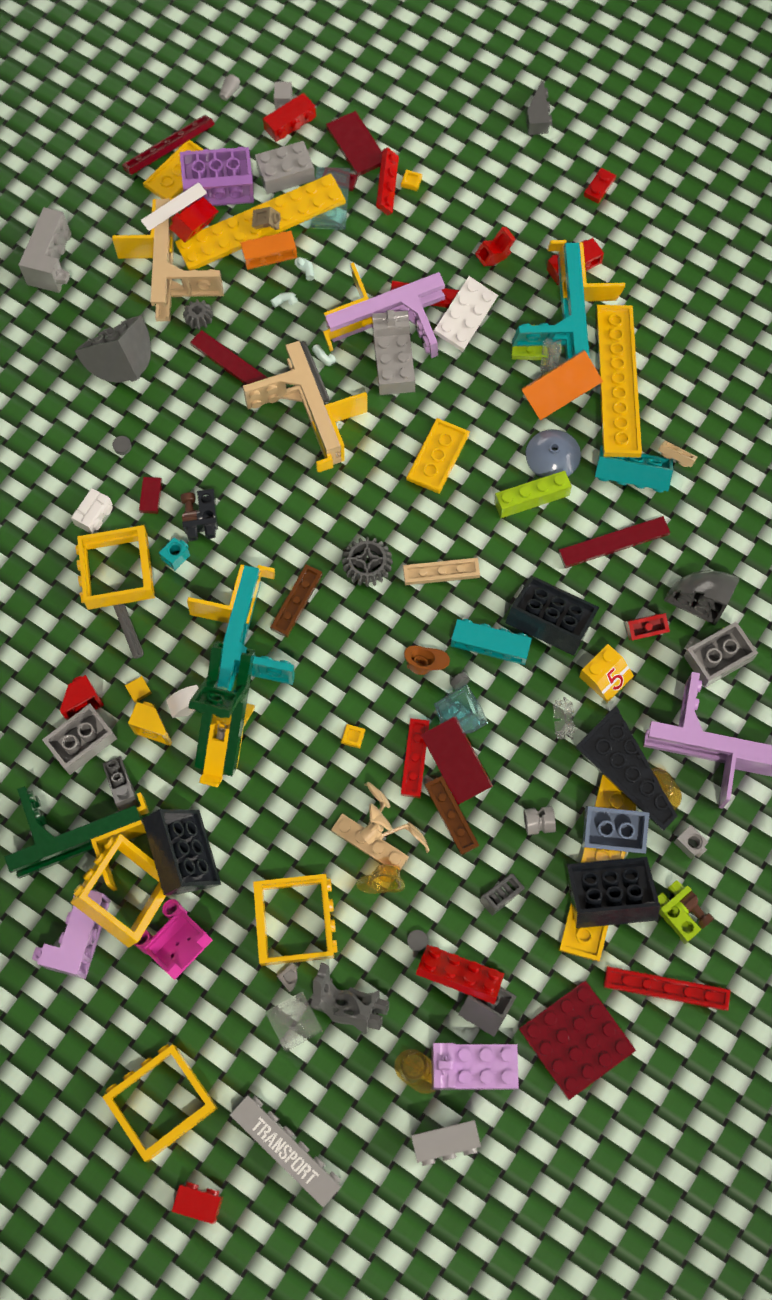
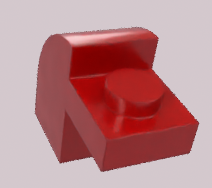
(496, 250)

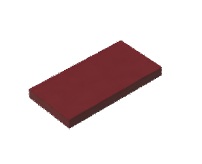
(355, 143)
(456, 760)

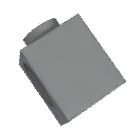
(282, 93)
(682, 842)

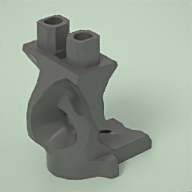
(355, 1013)

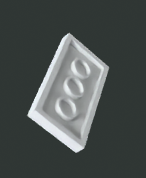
(465, 314)

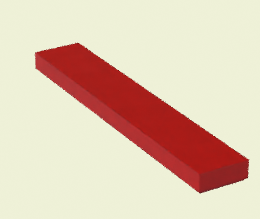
(667, 988)

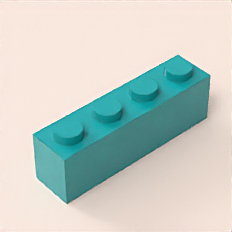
(491, 641)

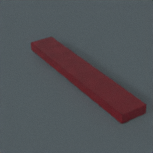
(168, 144)
(226, 359)
(614, 542)

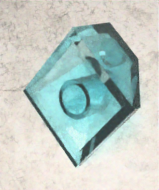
(463, 706)

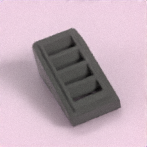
(494, 904)

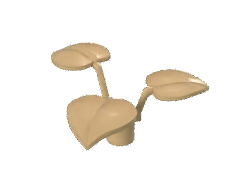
(377, 820)

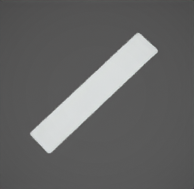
(173, 206)

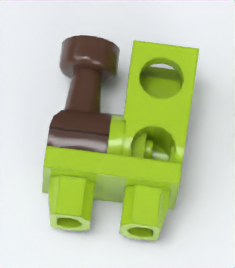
(677, 909)

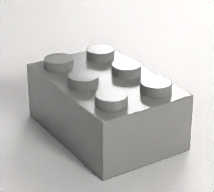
(285, 167)
(720, 654)
(79, 739)
(446, 1142)

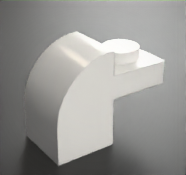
(179, 701)

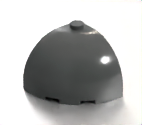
(119, 352)
(703, 593)

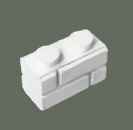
(92, 511)

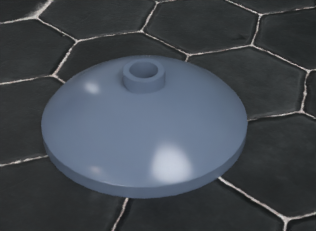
(545, 461)

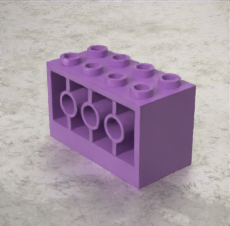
(222, 174)

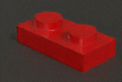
(599, 185)

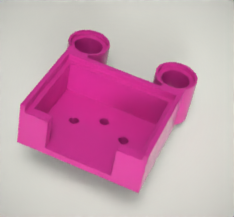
(176, 942)

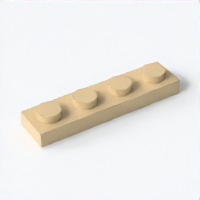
(441, 571)
(378, 850)

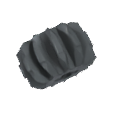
(198, 314)

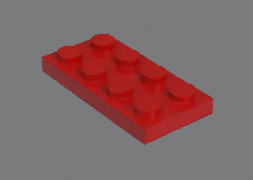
(460, 974)

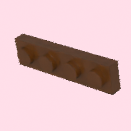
(296, 601)
(451, 815)

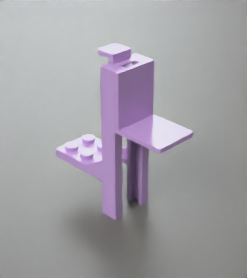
(694, 742)

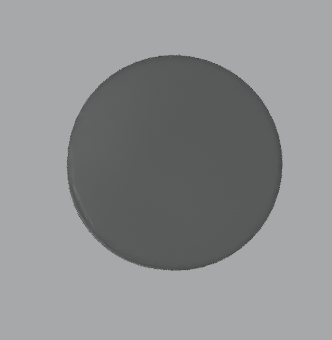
(122, 445)
(459, 680)
(417, 940)

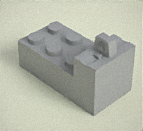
(42, 255)
(393, 352)

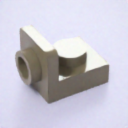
(266, 218)

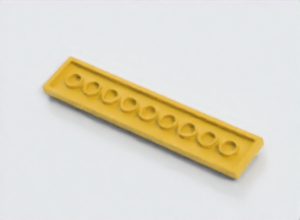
(228, 234)
(619, 385)
(589, 941)

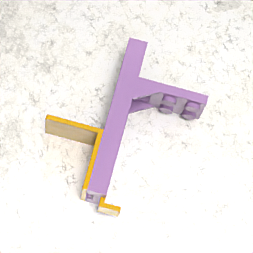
(411, 297)

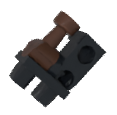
(200, 520)

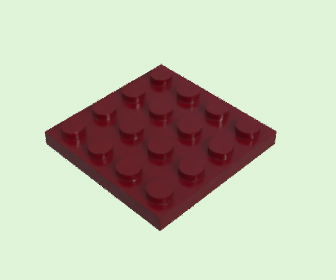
(577, 1040)

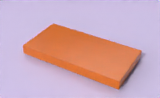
(562, 385)

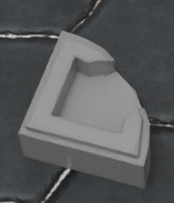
(289, 977)

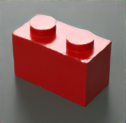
(647, 626)
(197, 1203)

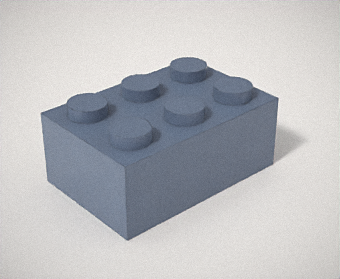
(615, 829)

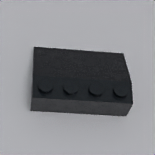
(552, 615)
(181, 851)
(612, 892)

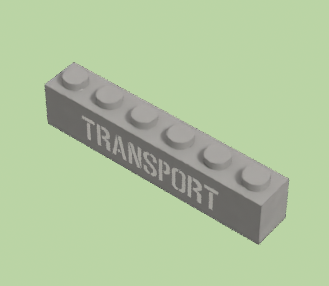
(286, 1151)

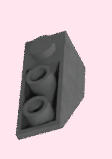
(537, 114)
(120, 784)

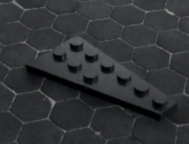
(619, 758)

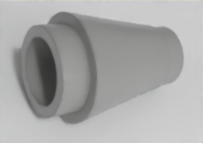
(229, 86)

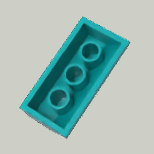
(641, 472)

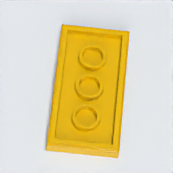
(167, 179)
(438, 456)

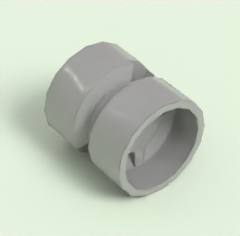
(539, 820)

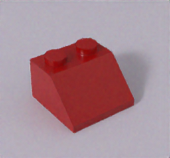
(78, 696)

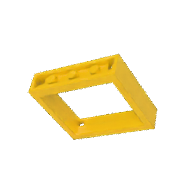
(112, 538)
(260, 886)
(101, 916)
(182, 1128)

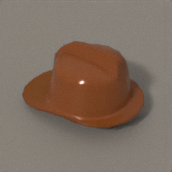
(423, 660)

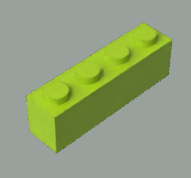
(532, 494)

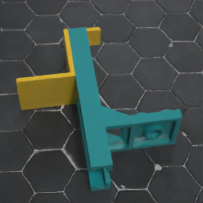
(574, 293)
(238, 617)

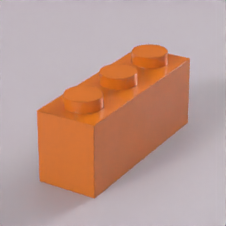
(269, 250)

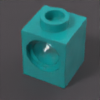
(174, 561)

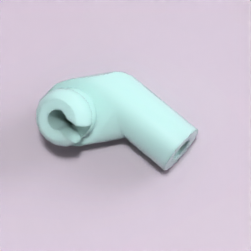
(305, 266)
(290, 297)
(327, 360)

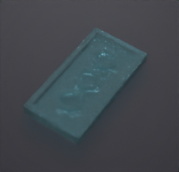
(337, 216)

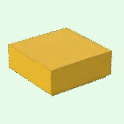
(411, 180)
(138, 689)
(353, 736)

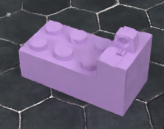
(76, 942)
(474, 1066)

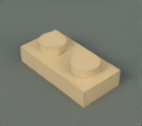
(683, 457)

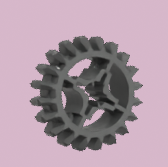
(383, 561)

